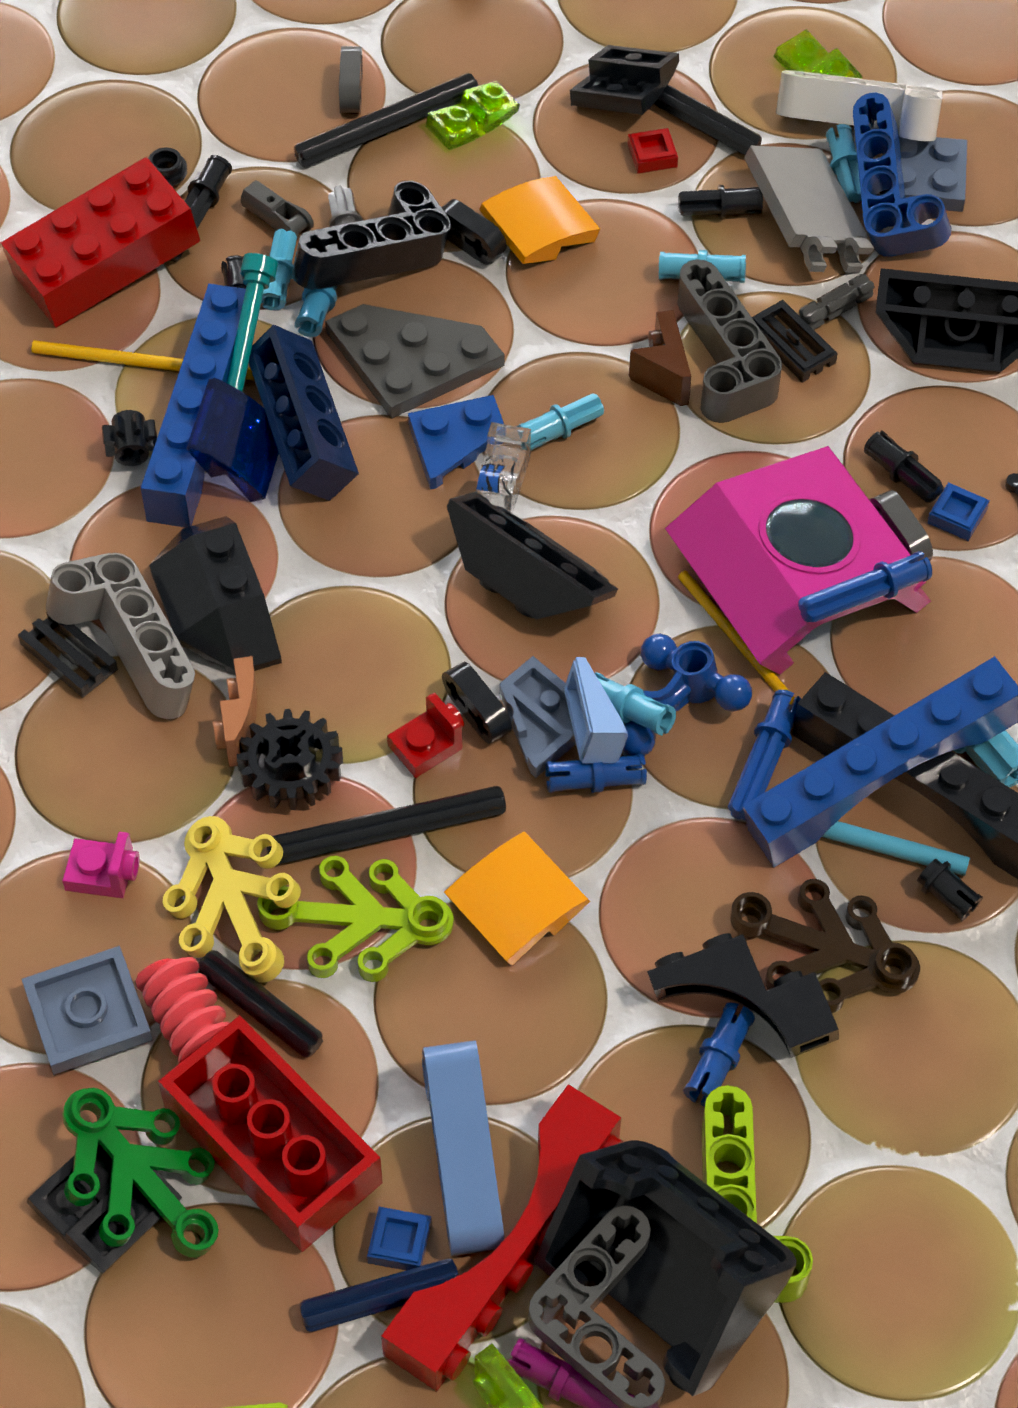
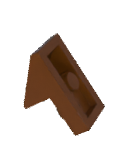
(664, 363)

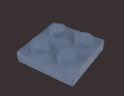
(935, 169)
(86, 1010)

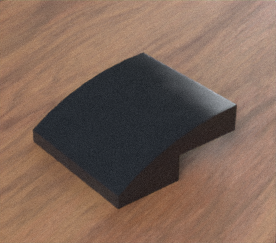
(625, 79)
(81, 1223)

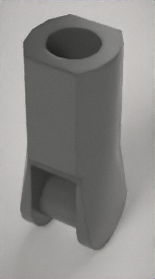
(275, 209)

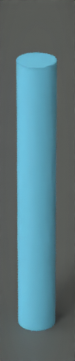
(895, 846)

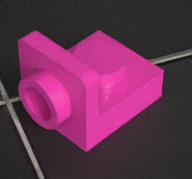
(101, 866)

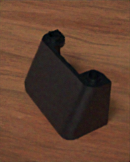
(705, 1264)

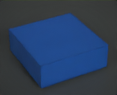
(958, 511)
(399, 1239)

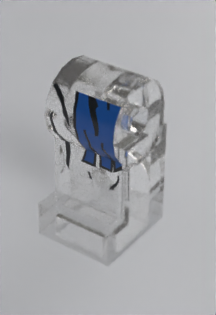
(504, 464)

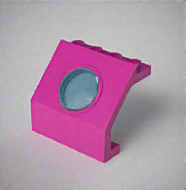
(781, 537)

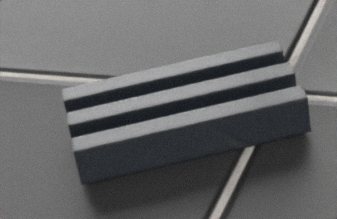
(787, 342)
(45, 629)

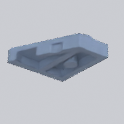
(538, 714)

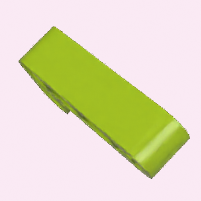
(740, 1187)

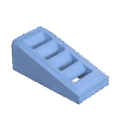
(593, 717)

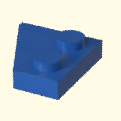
(452, 435)

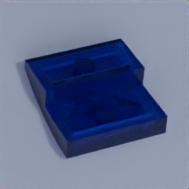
(234, 439)

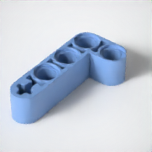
(463, 1147)

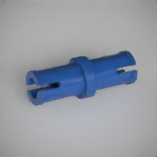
(595, 775)
(719, 1052)

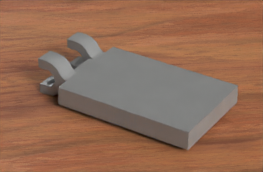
(809, 205)

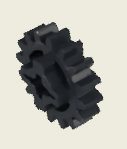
(290, 759)

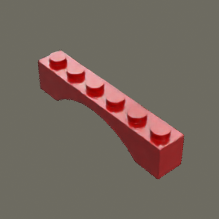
(442, 1321)

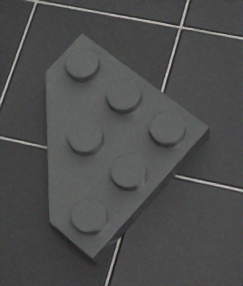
(411, 355)

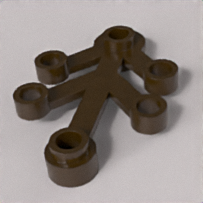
(832, 945)

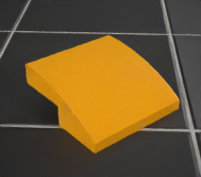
(539, 219)
(516, 897)

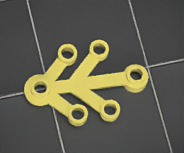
(228, 891)

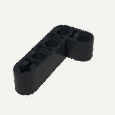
(403, 241)

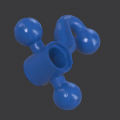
(693, 681)

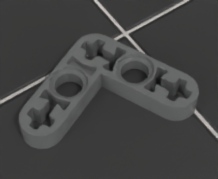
(581, 1301)

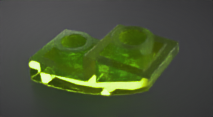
(808, 55)
(479, 113)

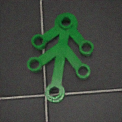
(135, 1166)

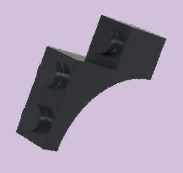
(727, 970)

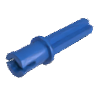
(882, 581)
(771, 738)

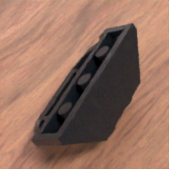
(950, 319)
(522, 561)
(215, 596)

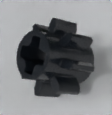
(129, 437)

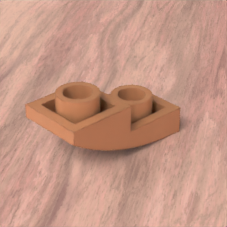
(238, 711)

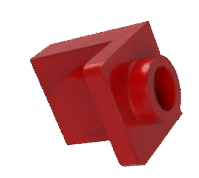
(428, 737)

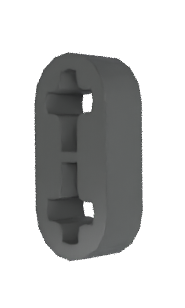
(350, 79)
(903, 523)

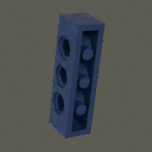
(301, 413)

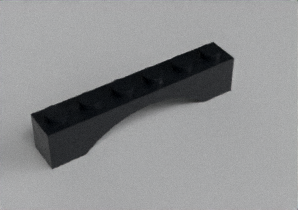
(983, 806)

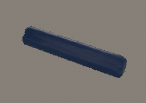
(373, 1295)

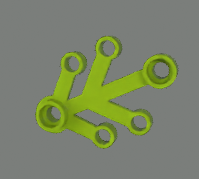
(364, 918)

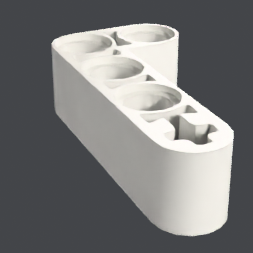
(833, 97)

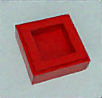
(652, 150)

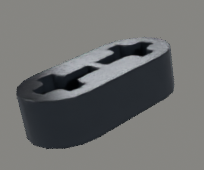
(473, 232)
(476, 702)

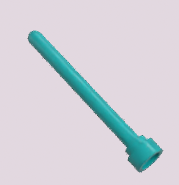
(258, 273)

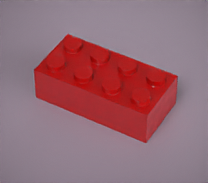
(101, 241)
(271, 1133)

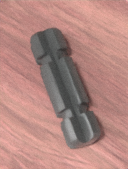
(837, 301)

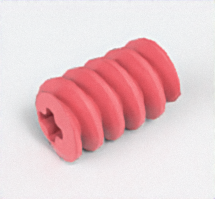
(181, 1003)

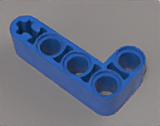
(886, 174)

